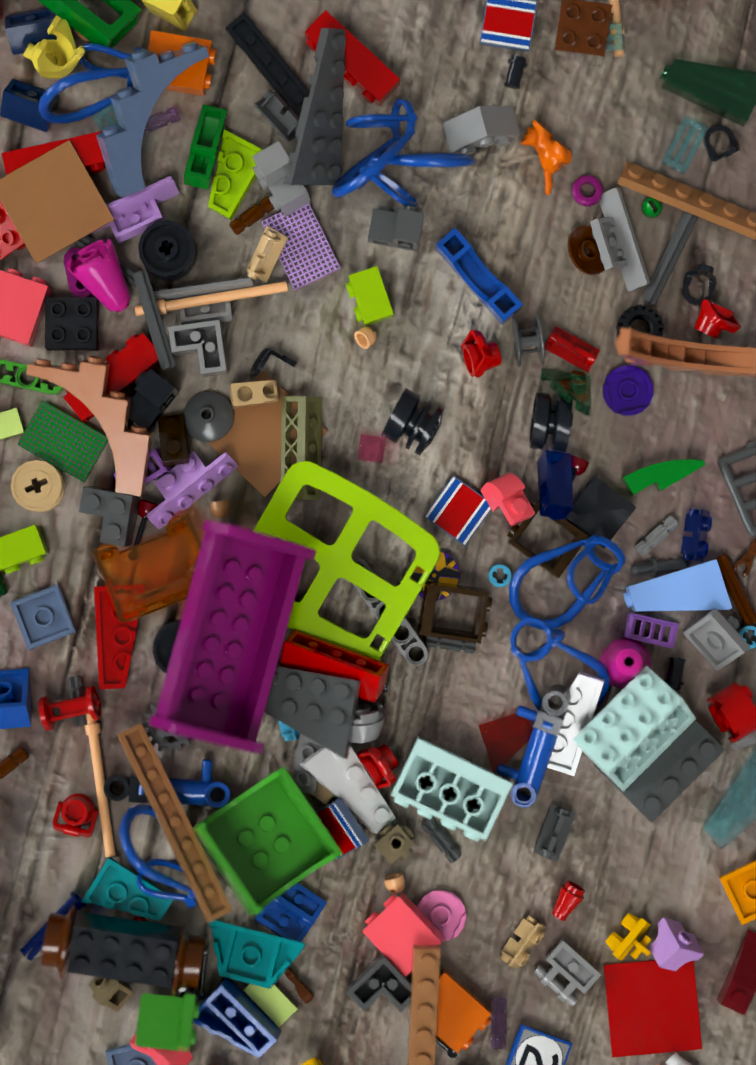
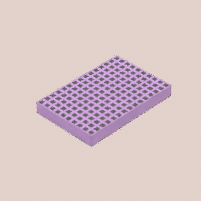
(306, 251)

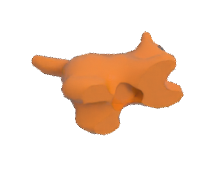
(551, 153)

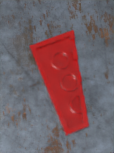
(113, 642)

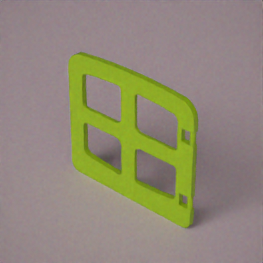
(337, 559)

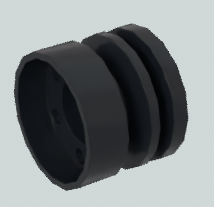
(413, 422)

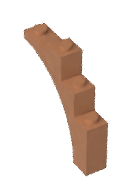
(679, 355)
(112, 410)

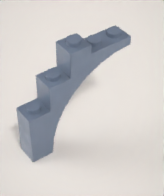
(132, 107)

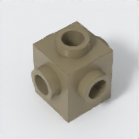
(393, 852)
(110, 992)

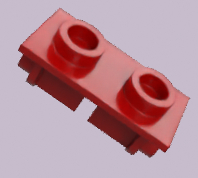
(571, 349)

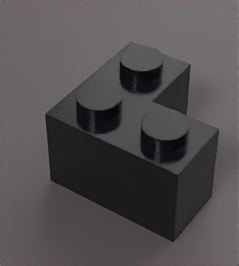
(151, 399)

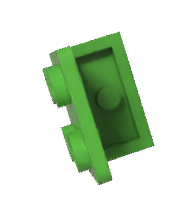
(166, 1022)

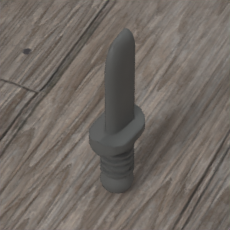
(657, 566)

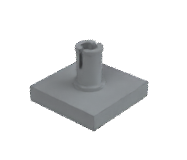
(717, 639)

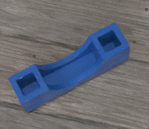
(477, 277)

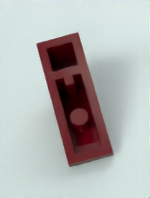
(741, 980)

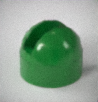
(647, 209)

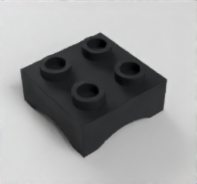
(71, 323)
(600, 510)

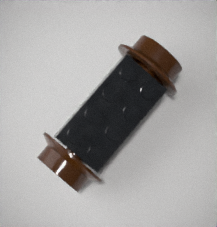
(123, 949)

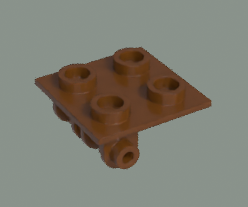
(583, 27)

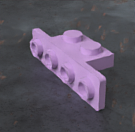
(139, 210)
(187, 484)

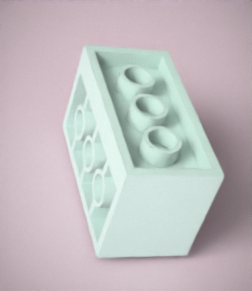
(635, 728)
(467, 781)

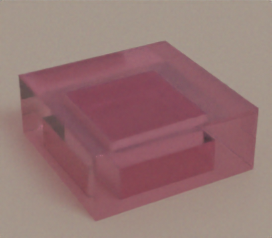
(371, 448)

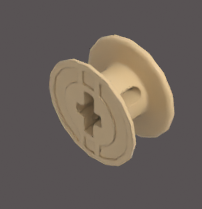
(25, 478)

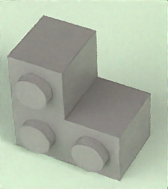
(481, 128)
(271, 168)
(204, 339)

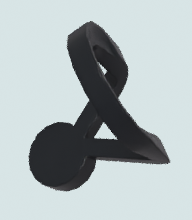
(711, 152)
(702, 269)
(263, 357)

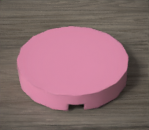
(444, 911)

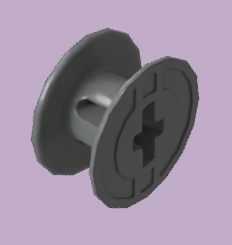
(528, 340)

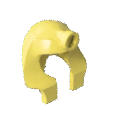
(55, 57)

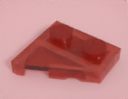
(505, 737)

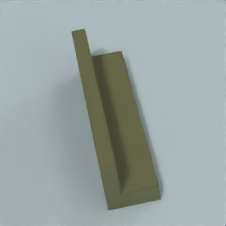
(308, 442)

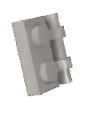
(571, 966)

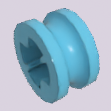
(505, 570)
(745, 629)

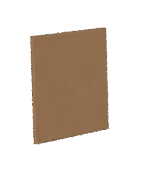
(53, 202)
(256, 441)

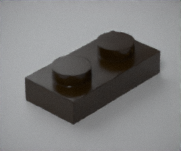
(173, 440)

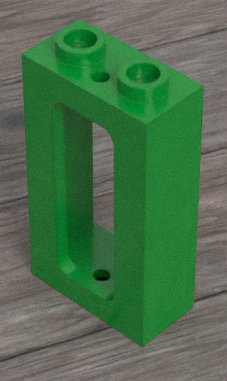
(91, 25)

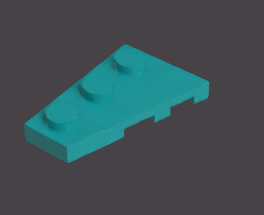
(117, 889)

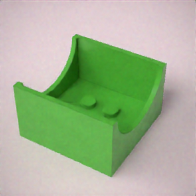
(266, 841)

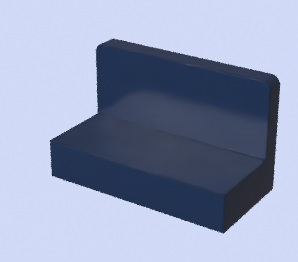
(28, 28)
(21, 104)

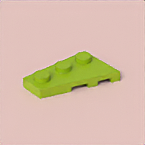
(233, 175)

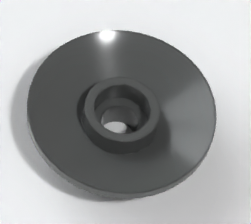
(217, 425)

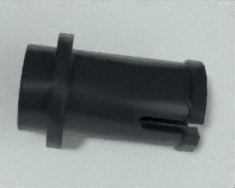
(515, 71)
(675, 673)

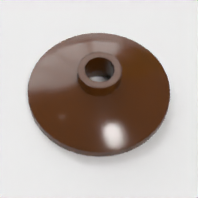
(584, 251)

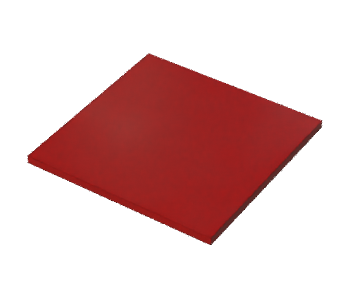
(651, 1008)

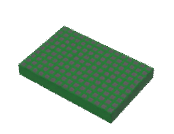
(63, 441)

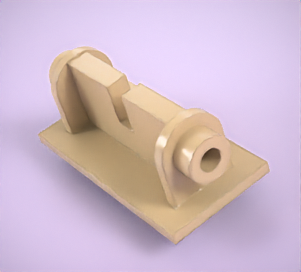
(266, 254)
(519, 951)

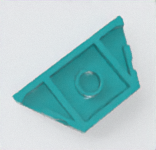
(252, 954)

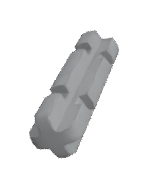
(657, 536)

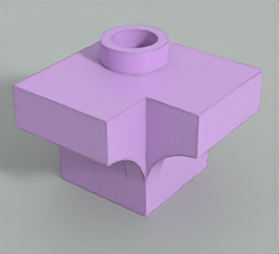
(674, 945)

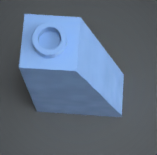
(683, 590)

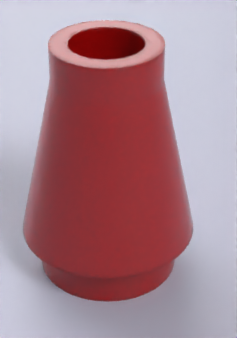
(568, 899)

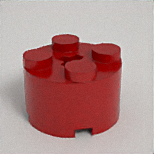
(733, 711)

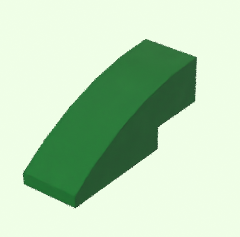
(205, 147)
(660, 474)

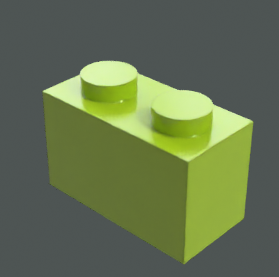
(370, 296)
(22, 547)

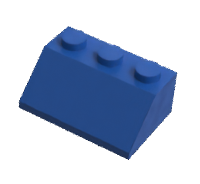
(15, 698)

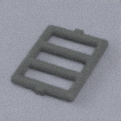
(734, 484)

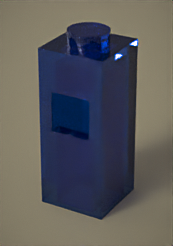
(555, 485)

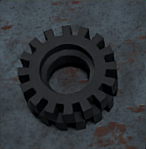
(641, 312)

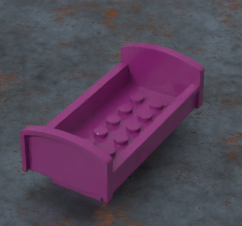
(230, 636)

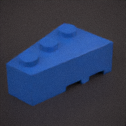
(237, 1019)

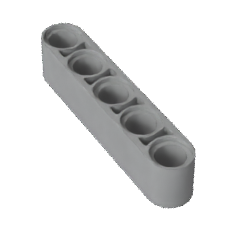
(412, 639)

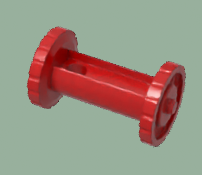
(70, 708)

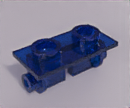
(697, 544)

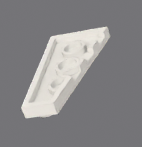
(579, 713)
(352, 783)

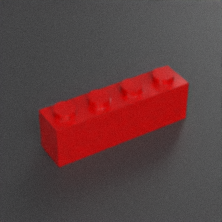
(361, 65)
(84, 145)
(124, 370)
(321, 657)

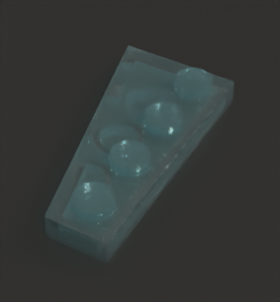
(736, 808)

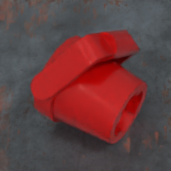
(714, 319)
(481, 355)
(379, 764)
(76, 812)

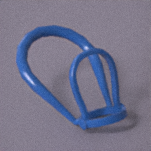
(93, 73)
(414, 160)
(352, 179)
(584, 598)
(543, 651)
(146, 868)

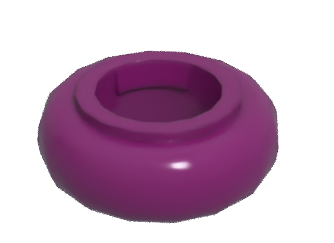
(587, 179)

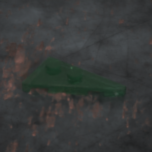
(571, 386)

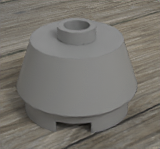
(367, 722)

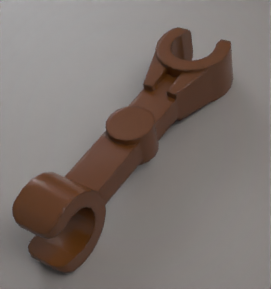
(747, 558)
(302, 990)

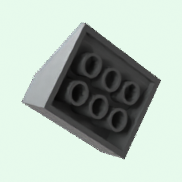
(672, 771)

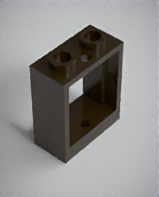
(564, 560)
(427, 610)

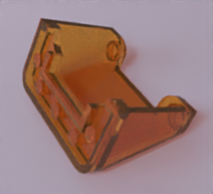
(152, 572)

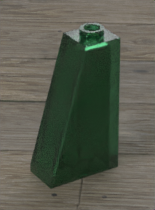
(713, 87)

